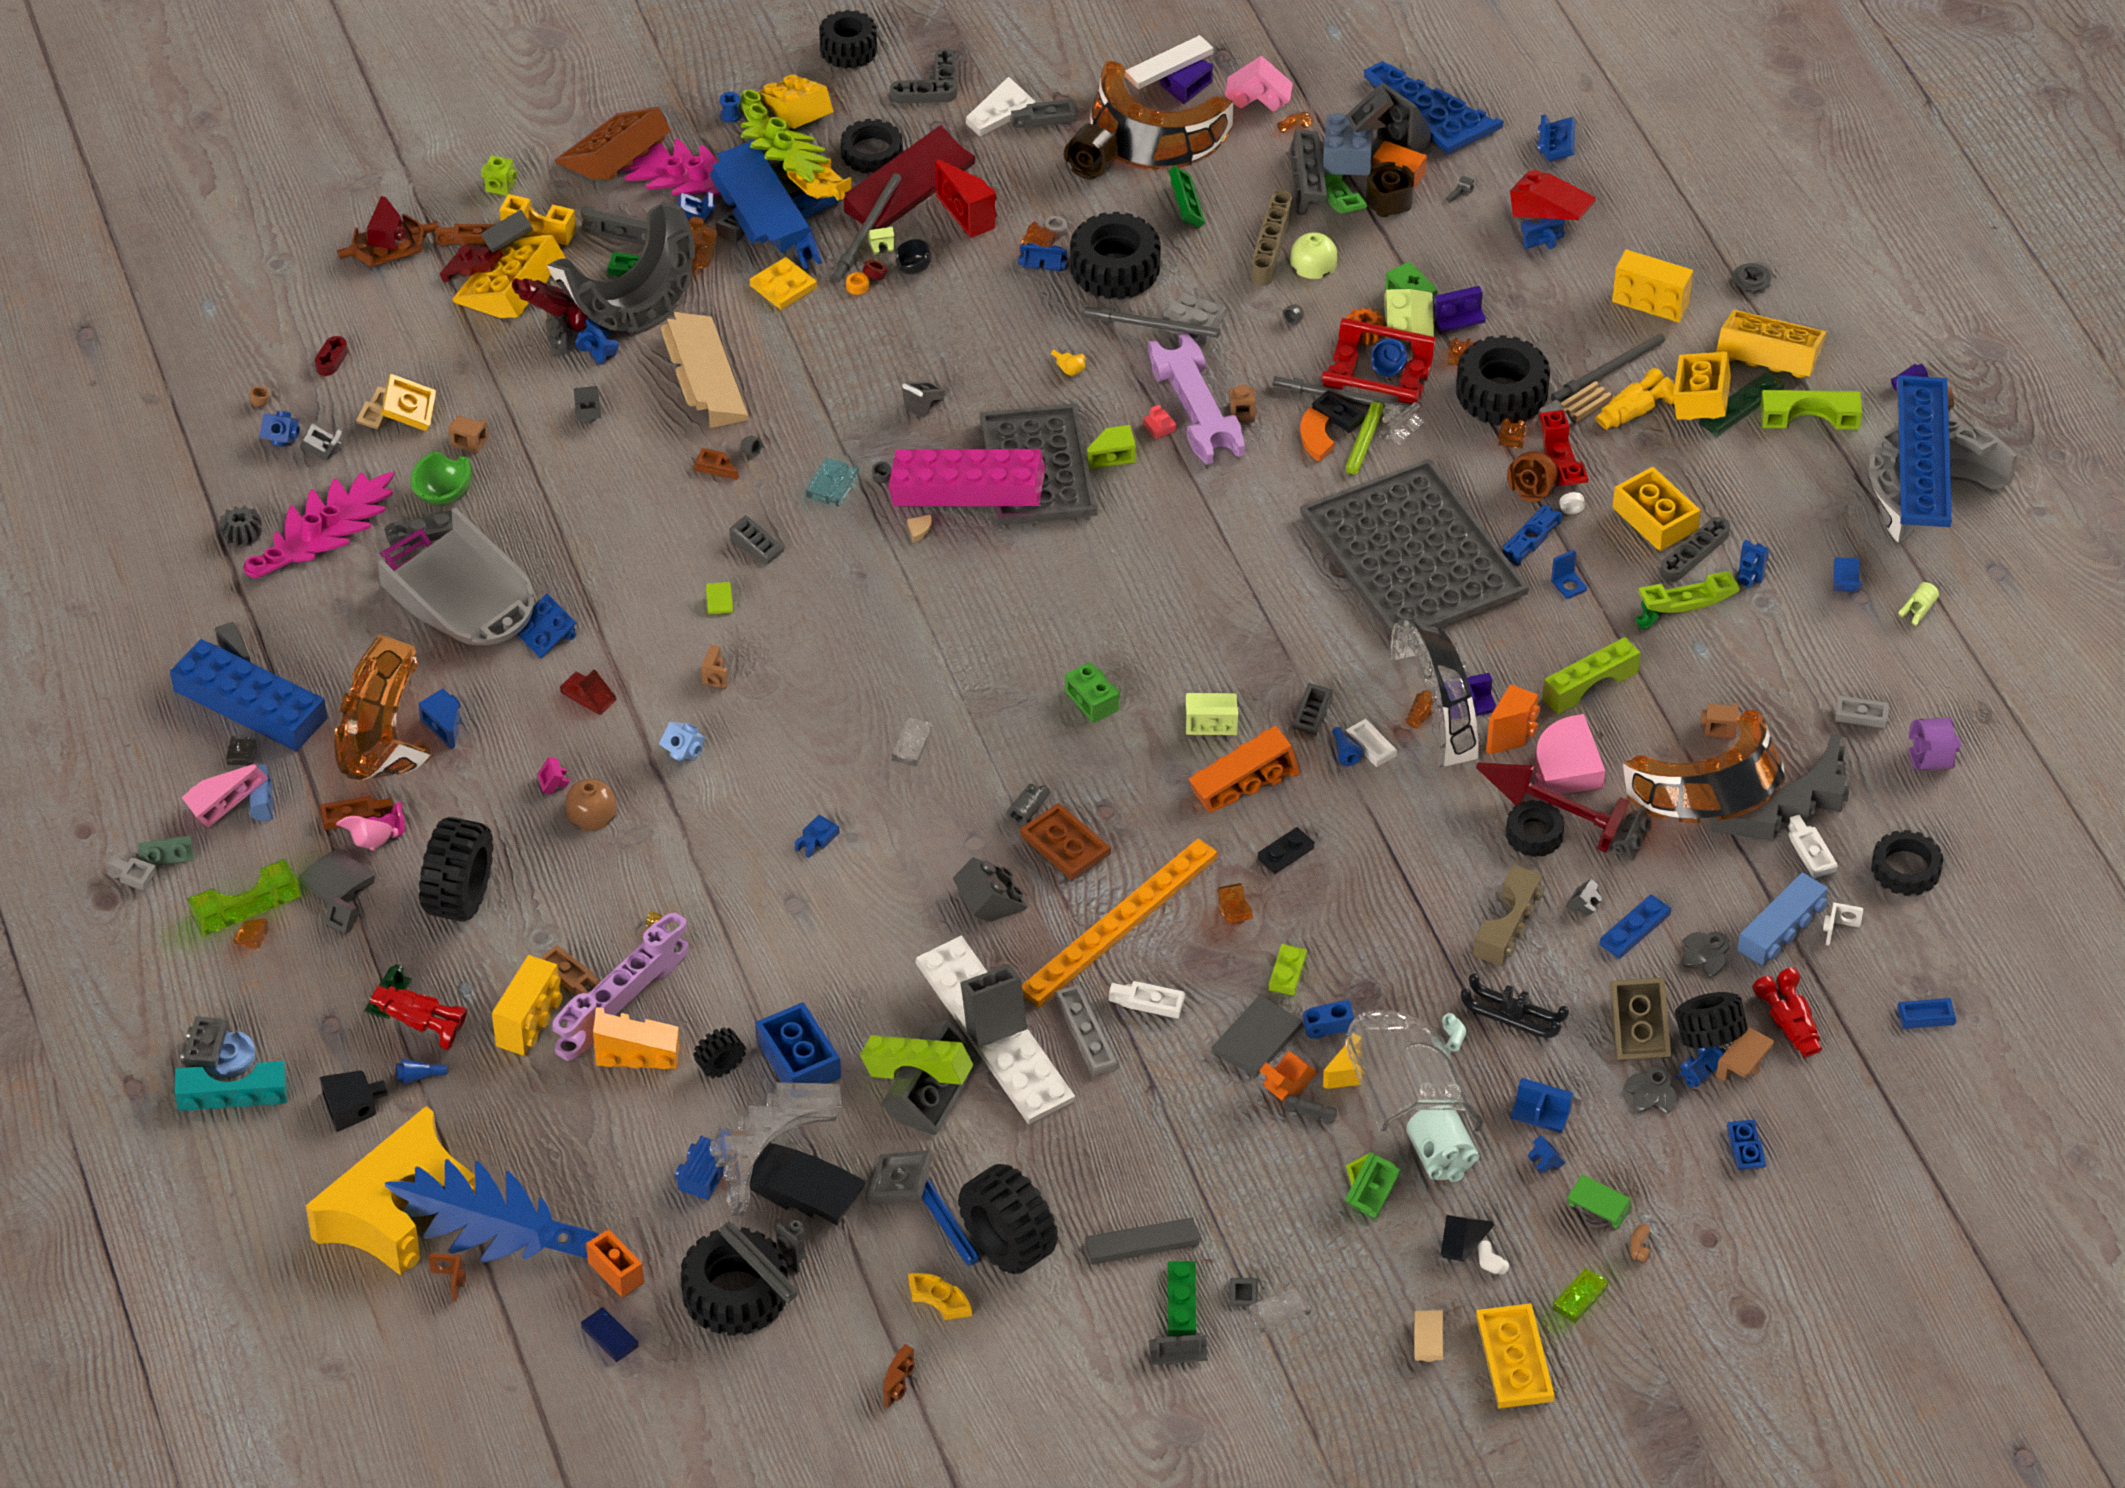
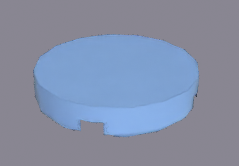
(235, 1057)

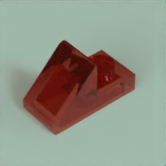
(589, 691)

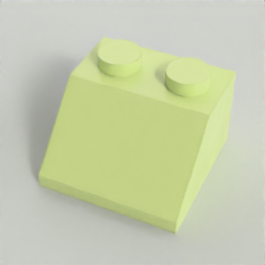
(1409, 311)

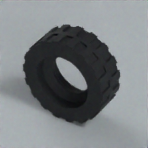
(1532, 844)

